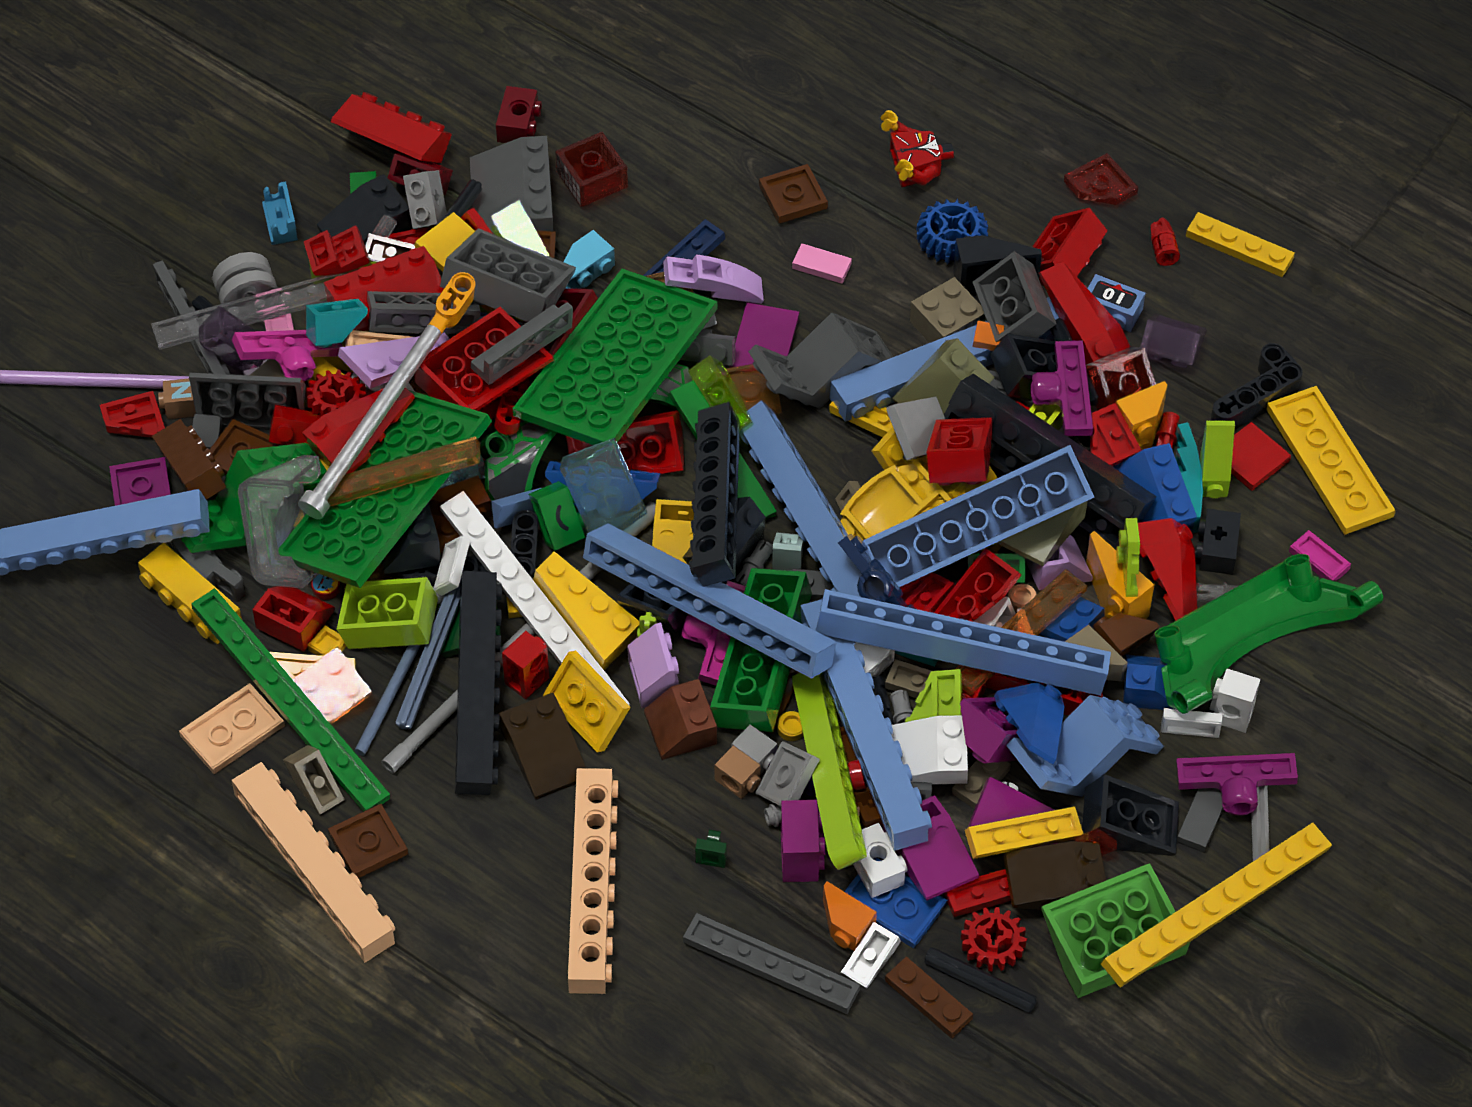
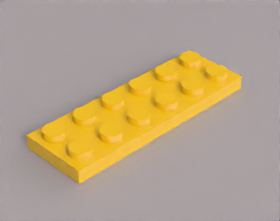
(1330, 460)

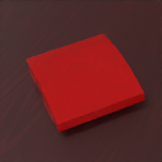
(337, 253)

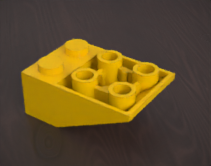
(673, 527)

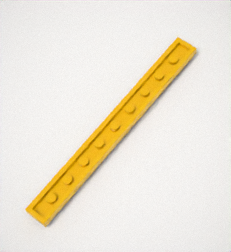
(1215, 905)

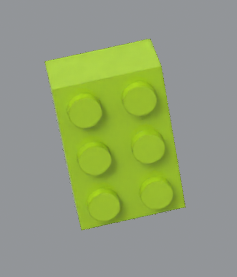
(388, 613)

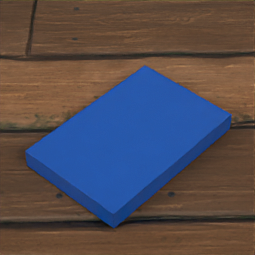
(901, 909)

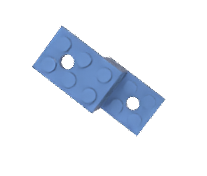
(1089, 745)

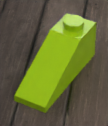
(1217, 458)

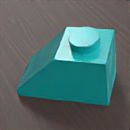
(333, 321)

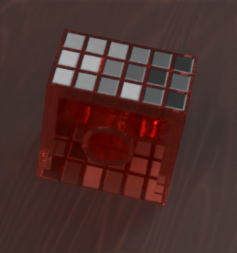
(591, 169)
(1120, 375)

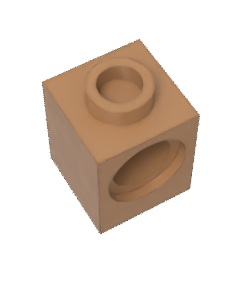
(738, 772)

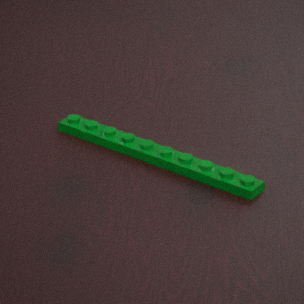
(290, 700)

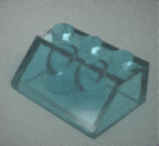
(602, 486)

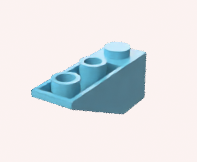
(591, 258)

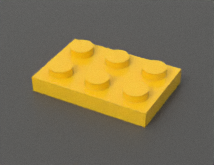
(587, 701)

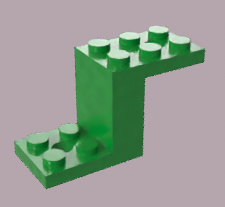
(225, 511)

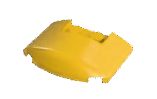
(891, 499)

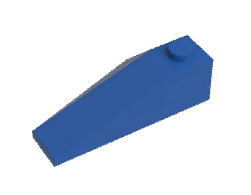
(1036, 714)

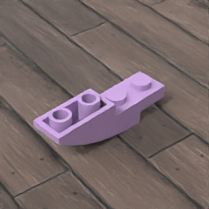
(716, 275)

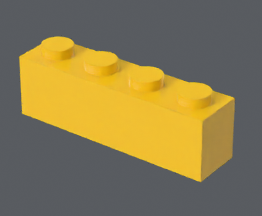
(178, 585)

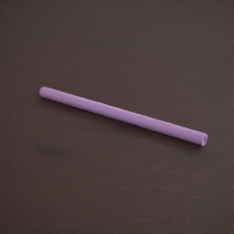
(85, 379)

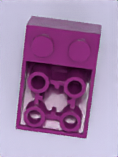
(943, 859)

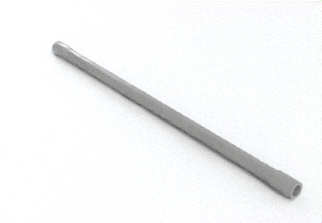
(404, 750)

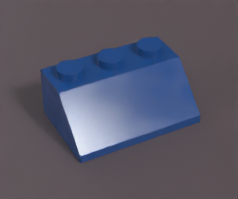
(1159, 474)

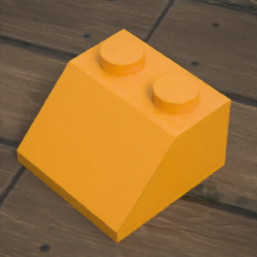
(1144, 413)

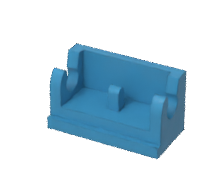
(279, 215)

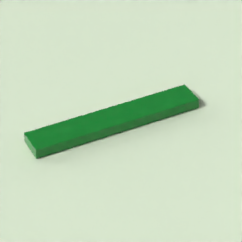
(689, 401)

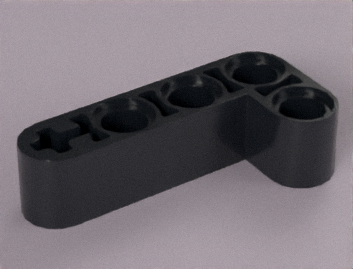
(1278, 378)

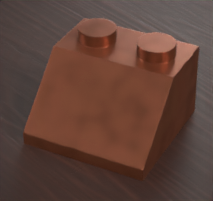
(681, 720)

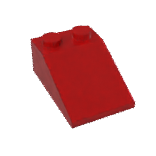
(959, 451)

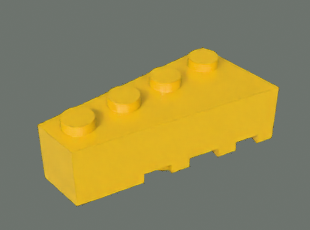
(591, 614)

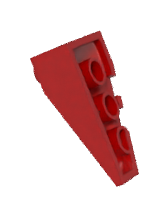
(1083, 314)
(335, 428)
(648, 444)
(1173, 558)
(979, 588)

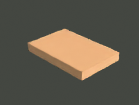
(231, 728)

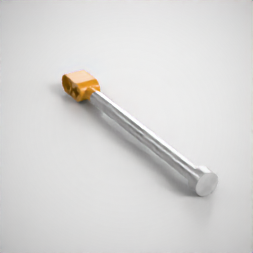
(315, 502)

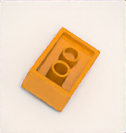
(1109, 581)

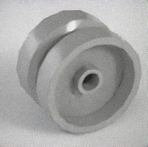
(243, 276)

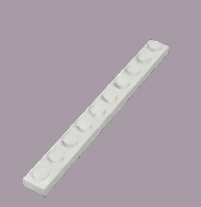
(517, 583)

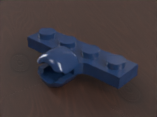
(699, 241)
(874, 581)

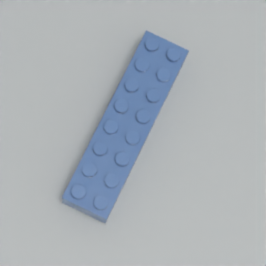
(981, 517)

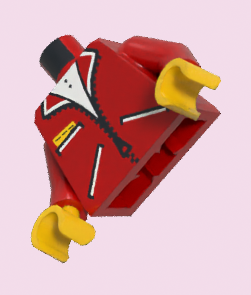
(914, 151)

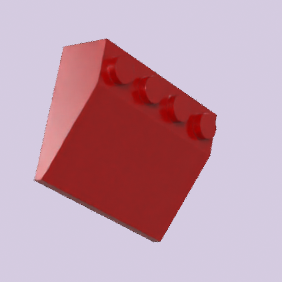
(448, 370)

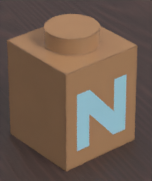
(177, 399)

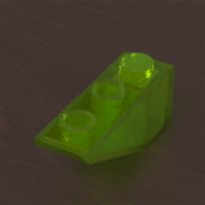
(719, 387)

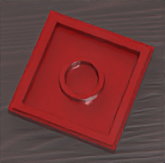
(1256, 456)

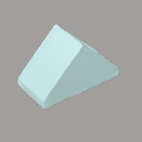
(787, 552)

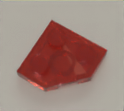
(1101, 181)

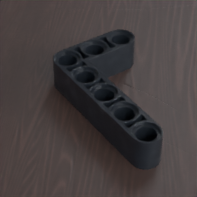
(521, 541)

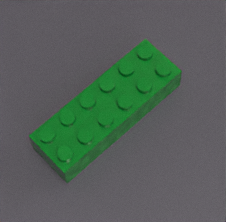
(749, 680)

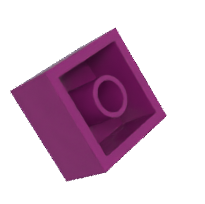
(801, 841)

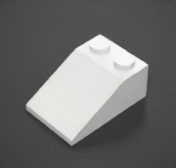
(934, 749)

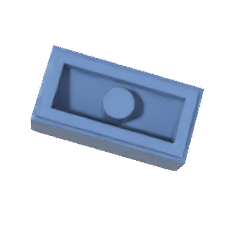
(507, 507)

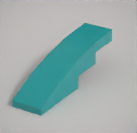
(1190, 468)

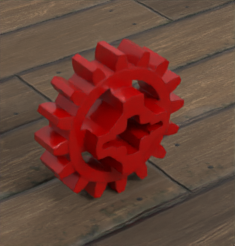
(333, 391)
(978, 942)

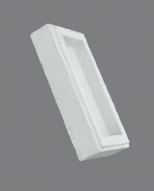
(451, 565)
(1191, 723)

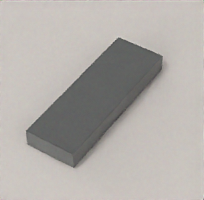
(1201, 819)

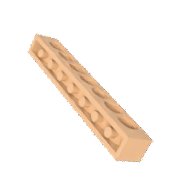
(582, 975)

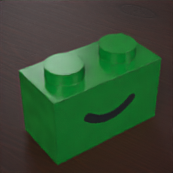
(557, 515)

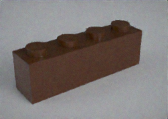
(190, 458)

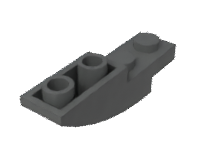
(718, 346)
(212, 569)

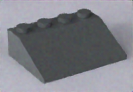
(512, 174)
(508, 274)
(246, 397)

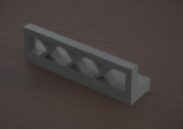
(401, 317)
(523, 343)

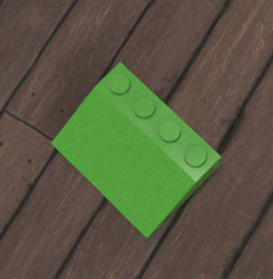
(1101, 921)

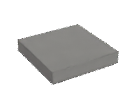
(787, 774)

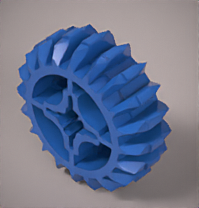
(952, 223)

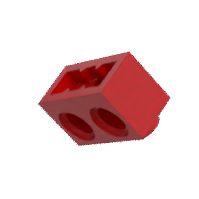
(525, 664)

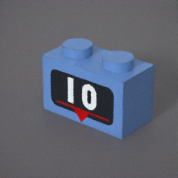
(1120, 300)

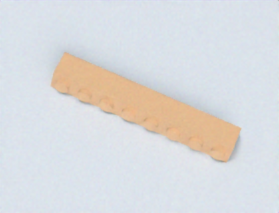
(314, 862)

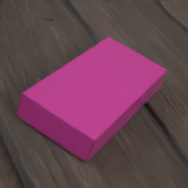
(1323, 558)

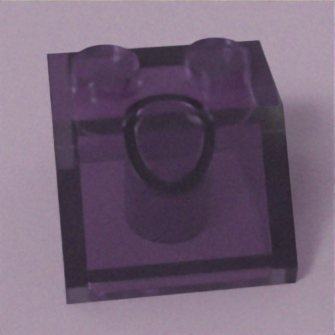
(217, 336)
(1172, 340)

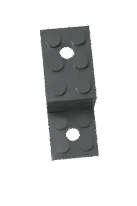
(826, 354)

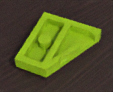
(1128, 555)
(940, 696)

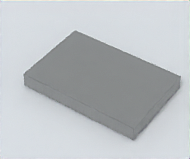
(914, 424)

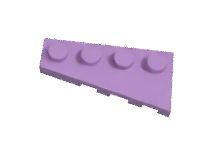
(379, 360)

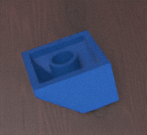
(1144, 683)

